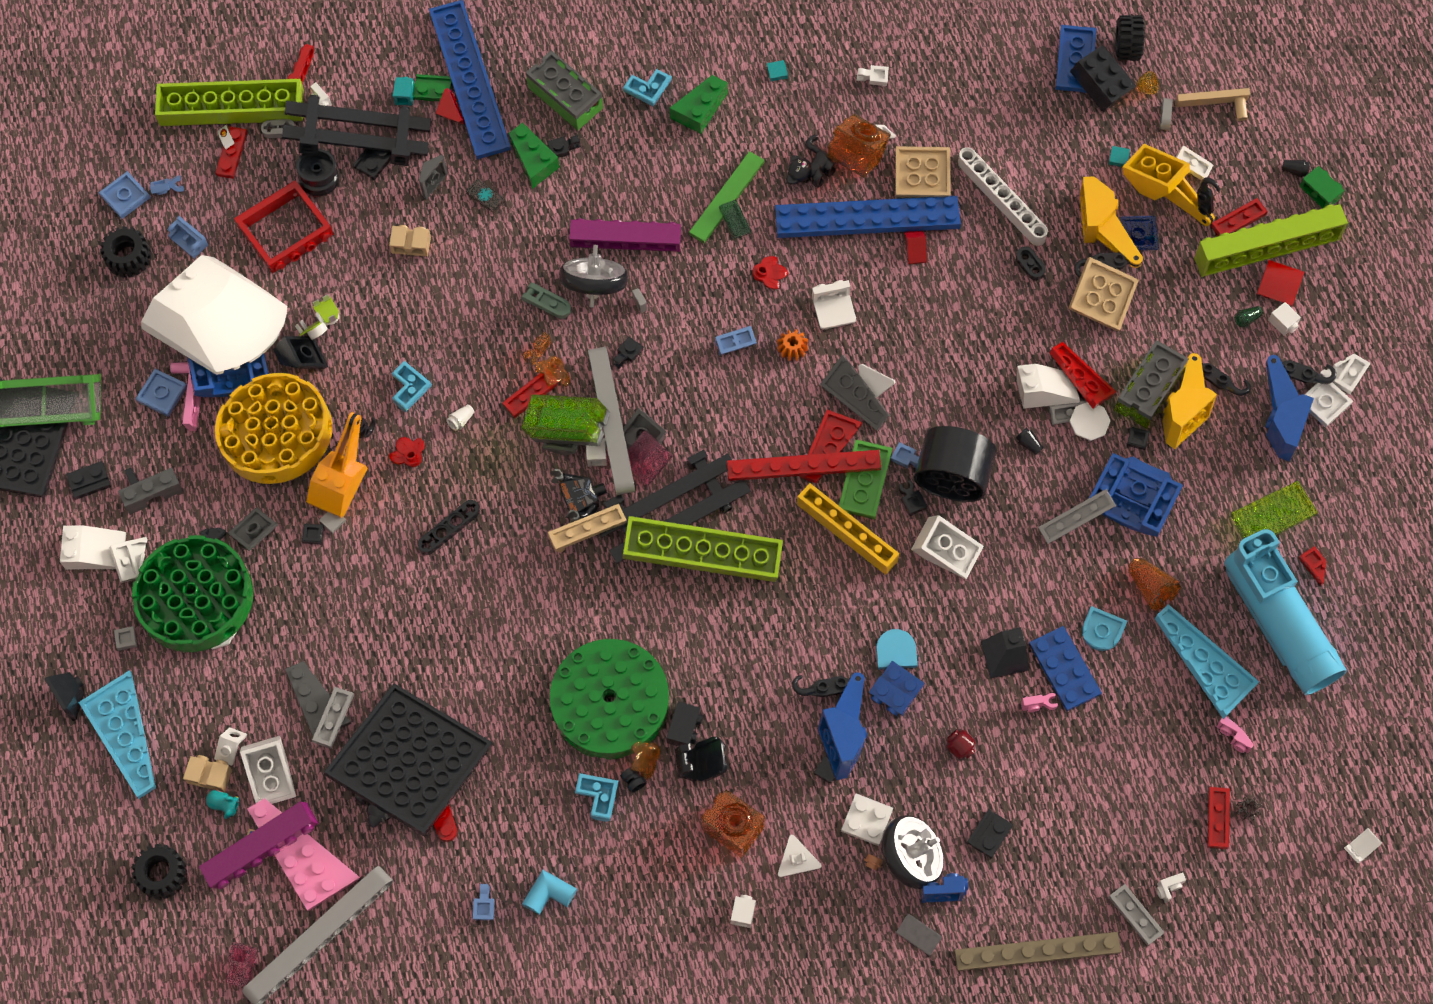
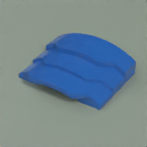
(222, 385)
(1140, 494)

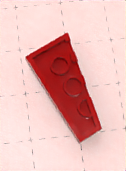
(1085, 379)
(832, 437)

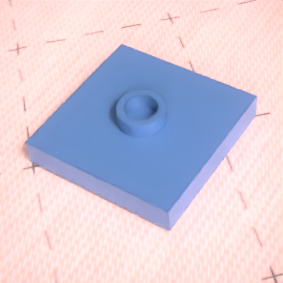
(124, 195)
(161, 392)

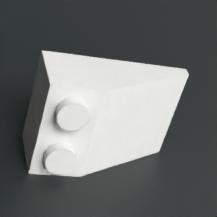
(1044, 386)
(947, 546)
(88, 547)
(268, 770)

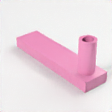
(192, 402)

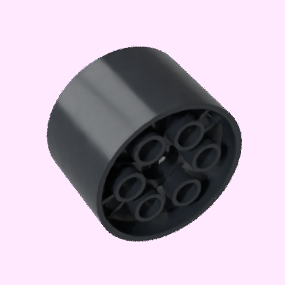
(955, 464)

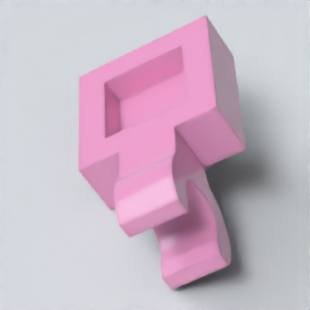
(1034, 703)

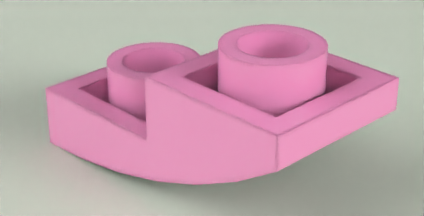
(1241, 740)

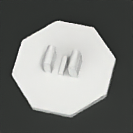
(1089, 422)

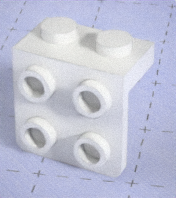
(833, 304)

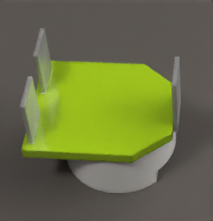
(327, 310)
(313, 330)

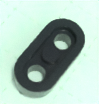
(1032, 263)

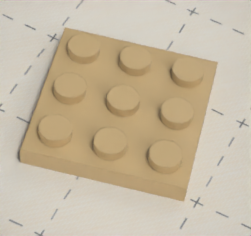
(922, 172)
(1103, 294)

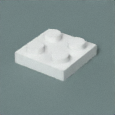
(1327, 402)
(867, 819)

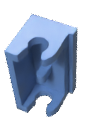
(187, 237)
(735, 340)

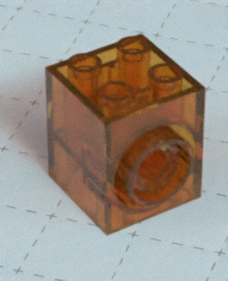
(858, 145)
(729, 811)

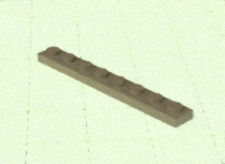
(1037, 951)

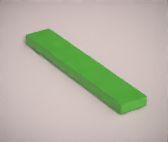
(730, 191)

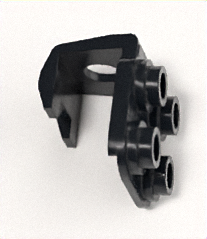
(705, 758)

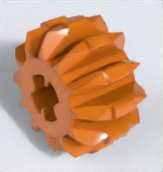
(799, 348)

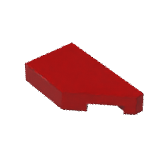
(1314, 563)

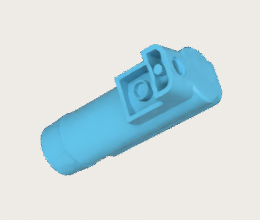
(1281, 613)

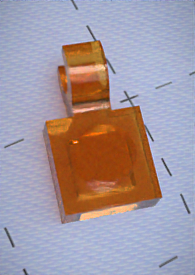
(540, 345)

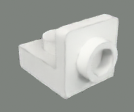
(324, 98)
(1172, 883)

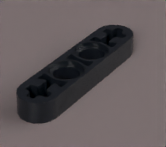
(446, 525)

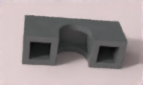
(138, 494)

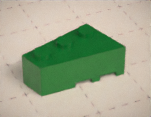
(700, 104)
(533, 155)

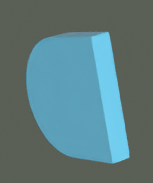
(1102, 629)
(897, 647)

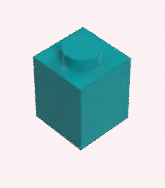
(403, 91)

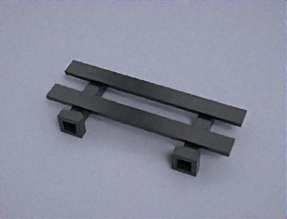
(399, 146)
(703, 474)

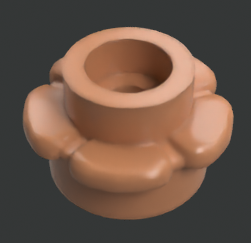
(873, 862)

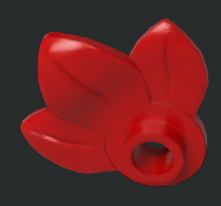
(772, 272)
(405, 450)

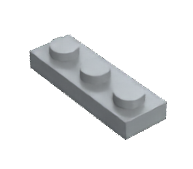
(332, 717)
(1136, 915)

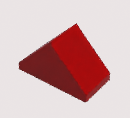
(449, 108)
(915, 247)

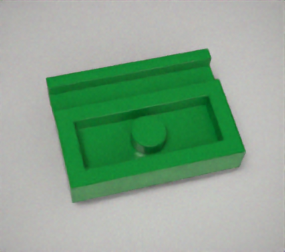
(430, 87)

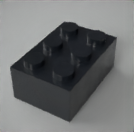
(1103, 78)

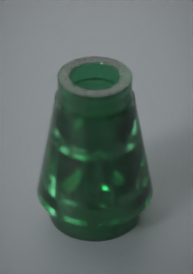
(1247, 316)

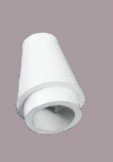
(460, 417)

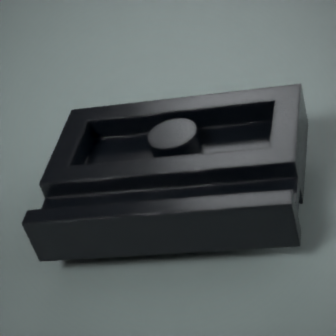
(372, 162)
(88, 480)
(990, 833)

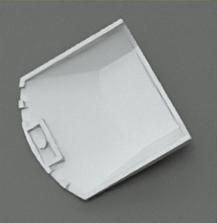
(215, 316)

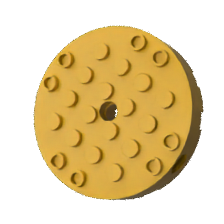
(273, 428)

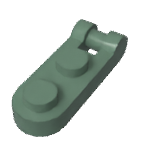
(547, 301)

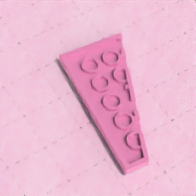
(306, 863)

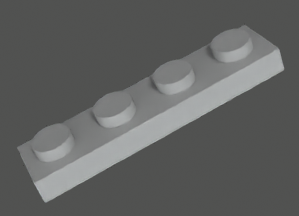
(1077, 516)

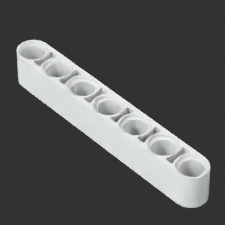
(1004, 204)

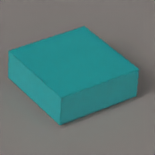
(777, 70)
(1119, 156)

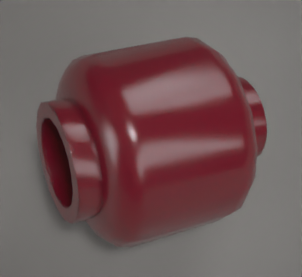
(960, 744)

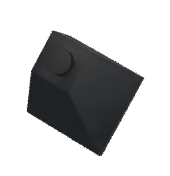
(299, 353)
(1005, 653)
(67, 692)

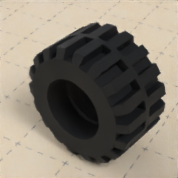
(1129, 37)
(128, 264)
(148, 860)

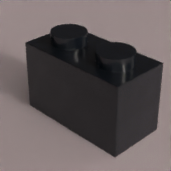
(684, 724)

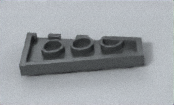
(852, 391)
(310, 694)

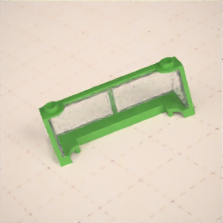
(50, 400)

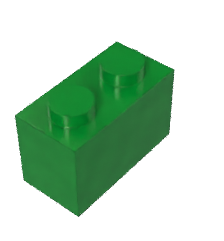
(1321, 187)

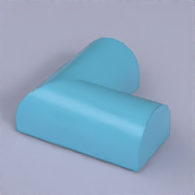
(648, 91)
(414, 386)
(602, 790)
(548, 887)

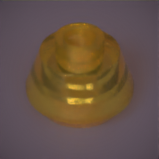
(1148, 83)

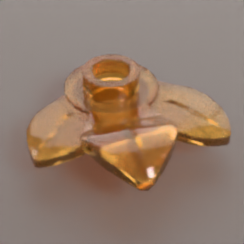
(553, 371)
(645, 758)

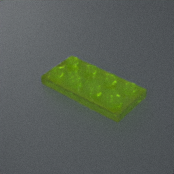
(1275, 511)

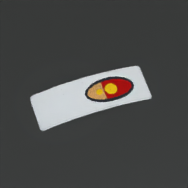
(225, 137)

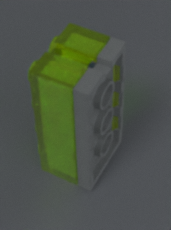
(1151, 384)
(565, 420)

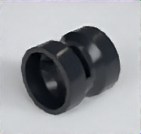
(633, 779)

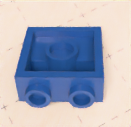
(896, 689)
(951, 889)

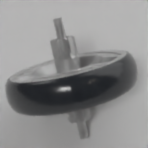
(593, 276)
(901, 861)

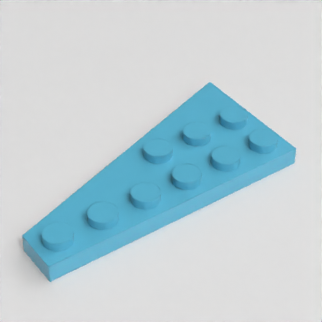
(1216, 672)
(119, 724)

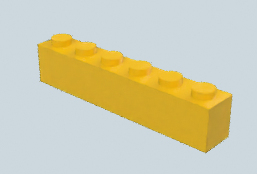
(847, 529)

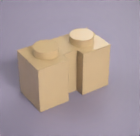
(410, 241)
(207, 774)

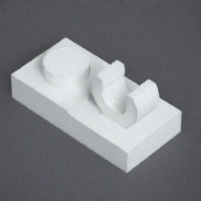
(1198, 166)

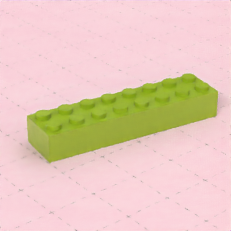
(226, 101)
(1270, 240)
(702, 549)

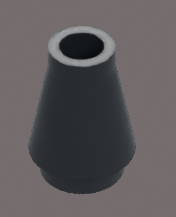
(1296, 167)
(1029, 441)

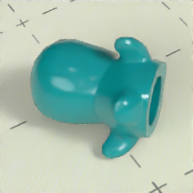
(223, 802)

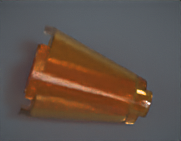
(1153, 583)

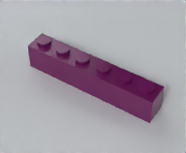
(625, 235)
(258, 845)

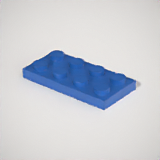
(1074, 44)
(1065, 668)

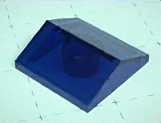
(1141, 231)

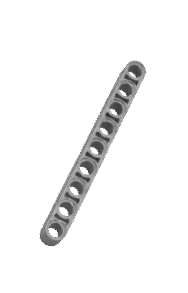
(613, 430)
(317, 936)

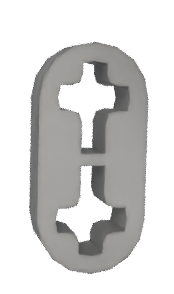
(1166, 112)
(277, 127)

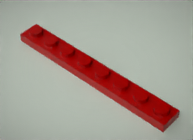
(803, 465)

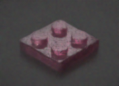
(648, 457)

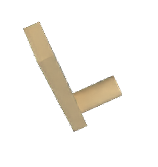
(1238, 96)
(586, 527)

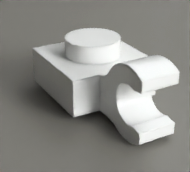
(876, 75)

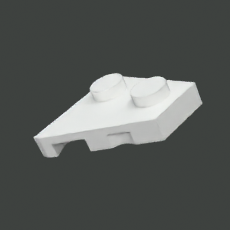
(1348, 372)
(128, 558)

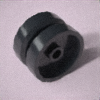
(317, 173)

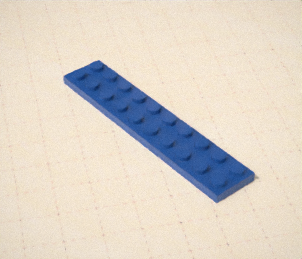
(469, 79)
(867, 216)

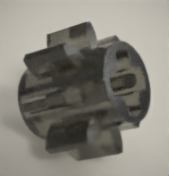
(1243, 807)

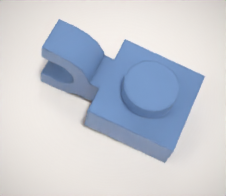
(161, 186)
(904, 456)
(484, 907)

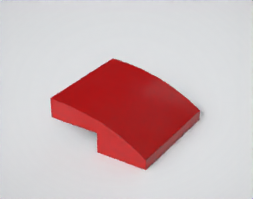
(1280, 282)

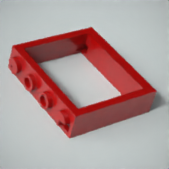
(271, 204)

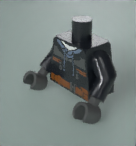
(578, 494)

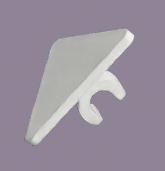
(875, 380)
(797, 859)

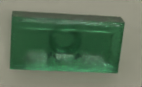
(735, 219)

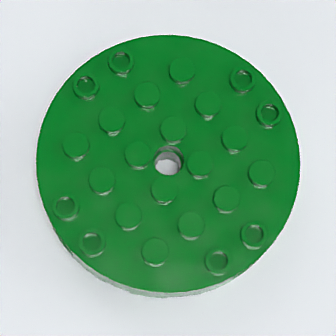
(189, 620)
(604, 671)

